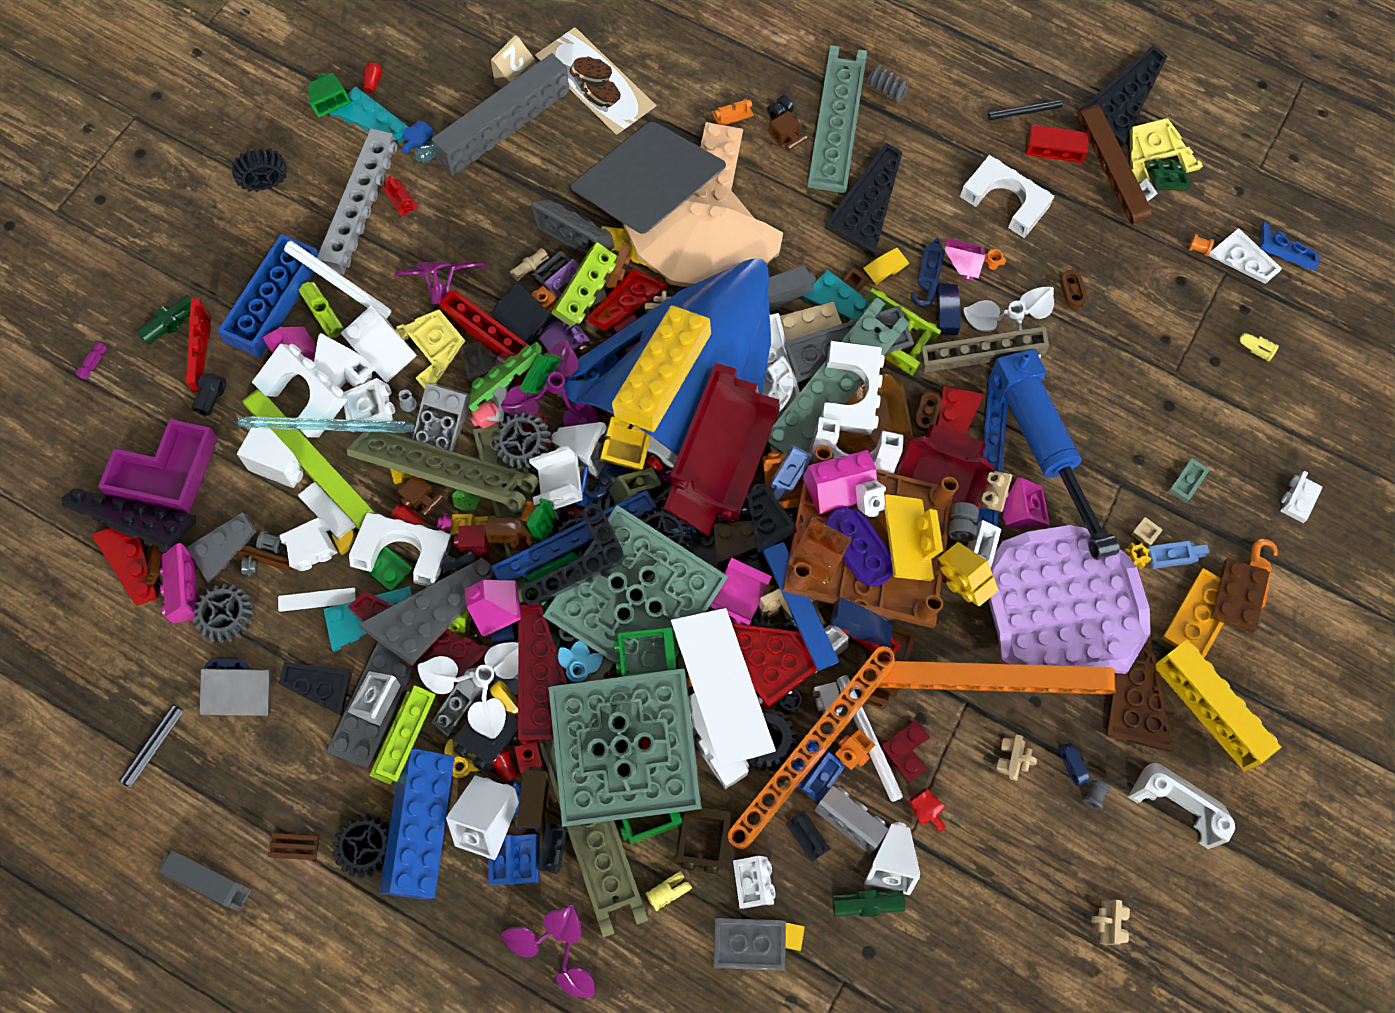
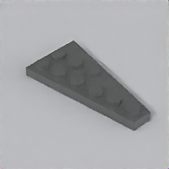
(422, 618)

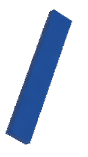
(802, 611)

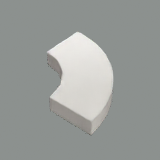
(781, 382)

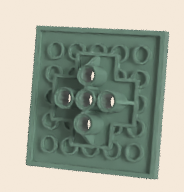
(681, 586)
(659, 778)

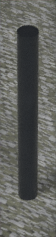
(1025, 110)

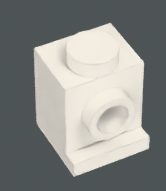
(361, 375)
(870, 497)
(826, 696)

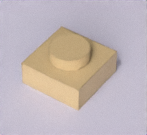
(1146, 532)

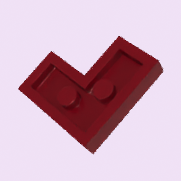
(901, 750)

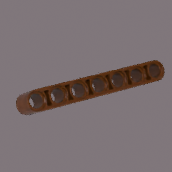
(1115, 164)

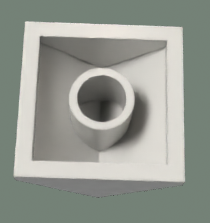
(375, 697)

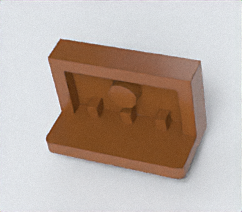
(618, 272)

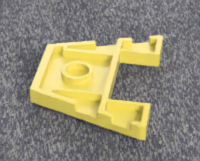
(1158, 141)
(436, 340)

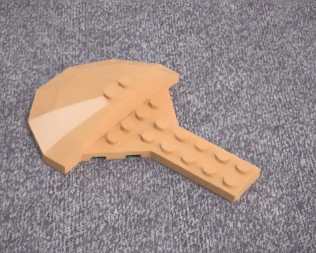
(710, 227)

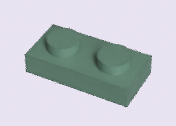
(1189, 480)

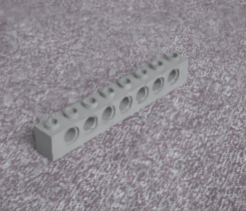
(374, 154)

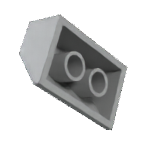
(852, 819)

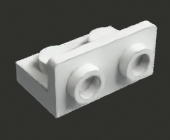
(1301, 497)
(754, 882)

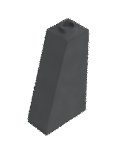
(789, 286)
(205, 880)

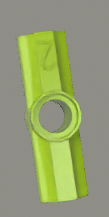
(326, 317)

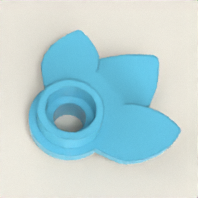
(581, 659)

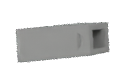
(458, 704)

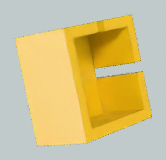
(625, 445)
(968, 574)

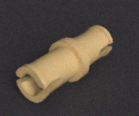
(529, 264)

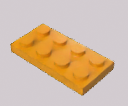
(1193, 618)

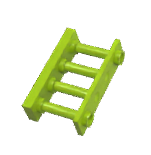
(905, 361)
(402, 735)

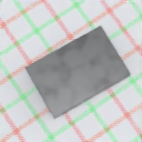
(235, 692)
(750, 944)

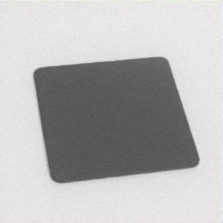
(648, 177)

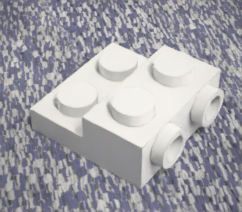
(369, 402)

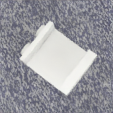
(558, 477)

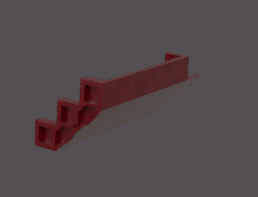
(721, 450)
(944, 455)

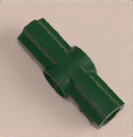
(166, 320)
(868, 903)

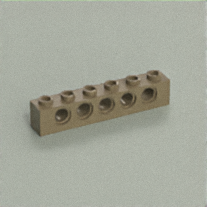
(982, 349)

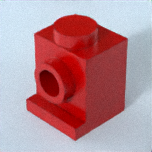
(534, 761)

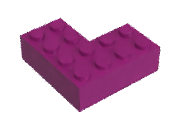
(169, 477)

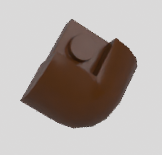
(509, 531)

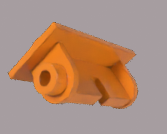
(733, 113)

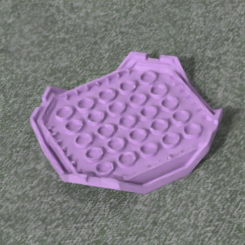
(1064, 604)

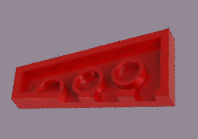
(625, 298)
(129, 563)

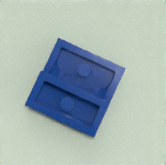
(821, 776)
(516, 861)

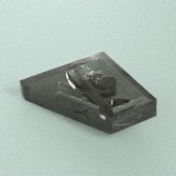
(478, 360)

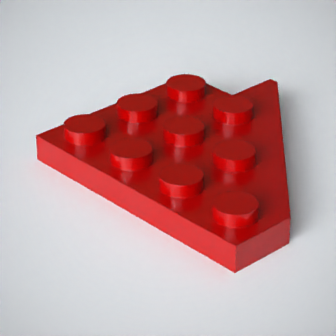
(774, 660)

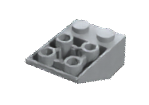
(441, 416)

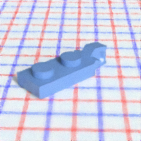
(789, 471)
(1175, 554)

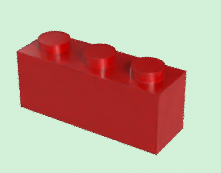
(1057, 143)

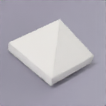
(1147, 189)

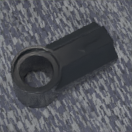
(209, 389)

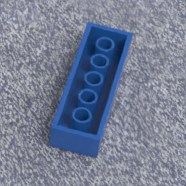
(266, 298)
(417, 826)

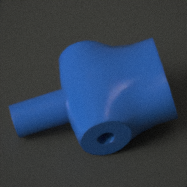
(416, 135)

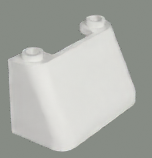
(1213, 817)

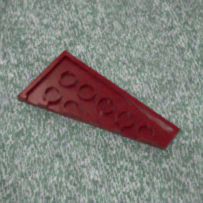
(459, 649)
(536, 673)

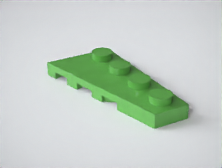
(499, 376)

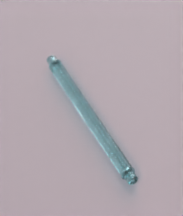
(325, 424)

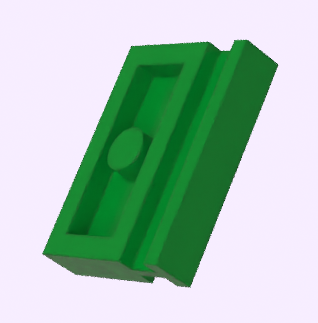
(539, 372)
(541, 521)
(390, 569)

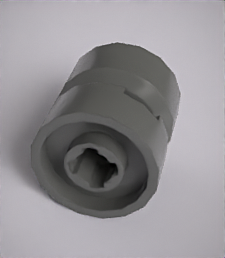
(963, 520)

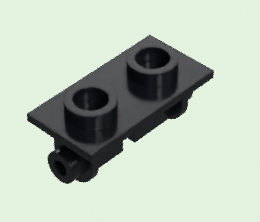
(807, 836)
(551, 852)

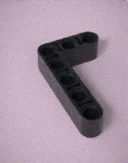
(580, 564)

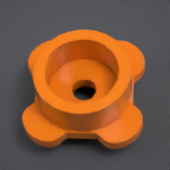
(995, 254)

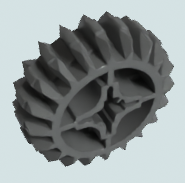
(506, 442)
(233, 597)

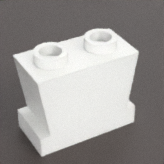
(985, 541)
(308, 544)

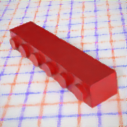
(481, 326)

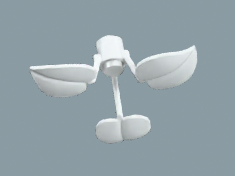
(985, 313)
(485, 716)

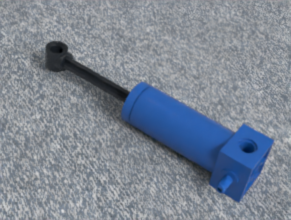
(1019, 382)

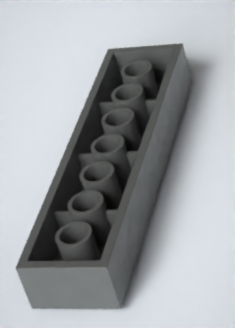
(501, 114)

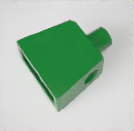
(327, 94)

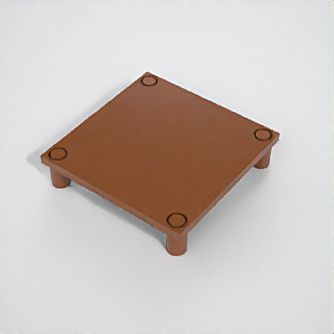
(899, 597)

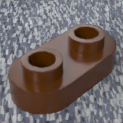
(1074, 290)
(926, 412)

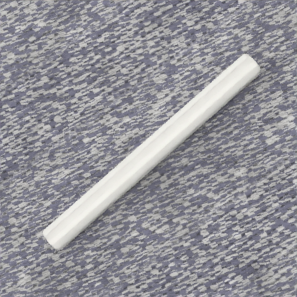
(335, 278)
(876, 753)

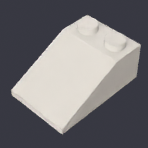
(379, 343)

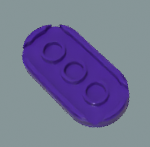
(866, 554)

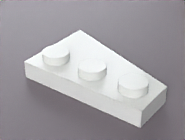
(1245, 256)

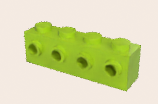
(584, 284)

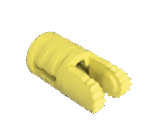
(1253, 343)
(664, 894)

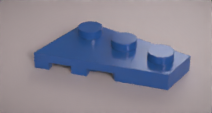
(1280, 246)

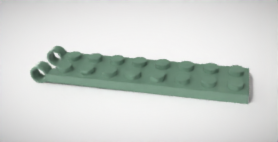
(837, 122)
(831, 384)

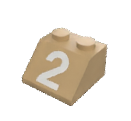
(511, 62)

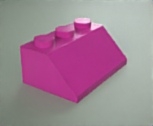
(834, 481)
(178, 584)

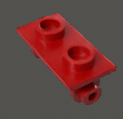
(399, 196)

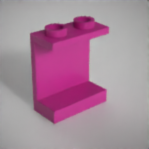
(741, 591)

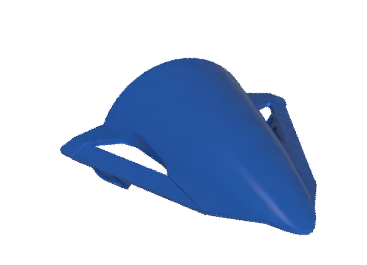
(739, 339)

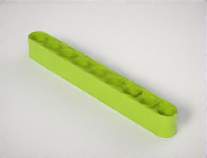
(312, 461)

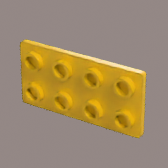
(912, 537)

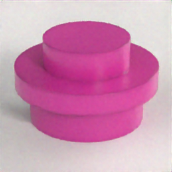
(444, 523)

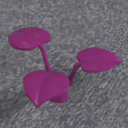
(437, 289)
(578, 414)
(565, 927)

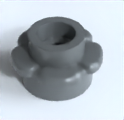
(249, 566)

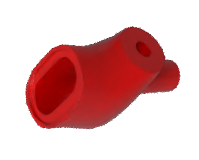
(927, 808)

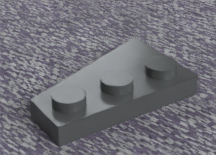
(219, 546)

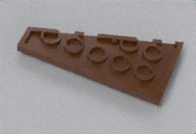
(1138, 705)

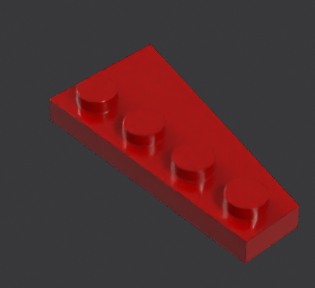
(198, 342)
(958, 409)

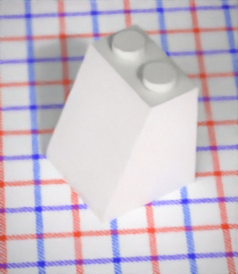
(270, 457)
(482, 816)

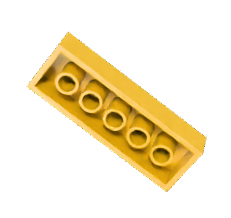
(661, 368)
(1217, 706)

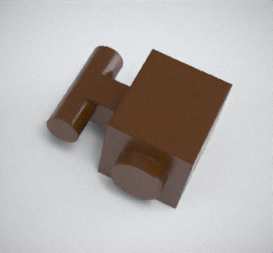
(785, 130)
(416, 494)

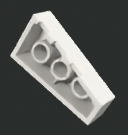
(726, 774)

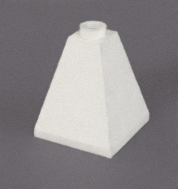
(332, 358)
(586, 442)
(896, 862)

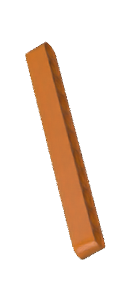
(999, 677)
(810, 758)

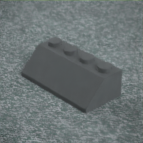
(569, 227)

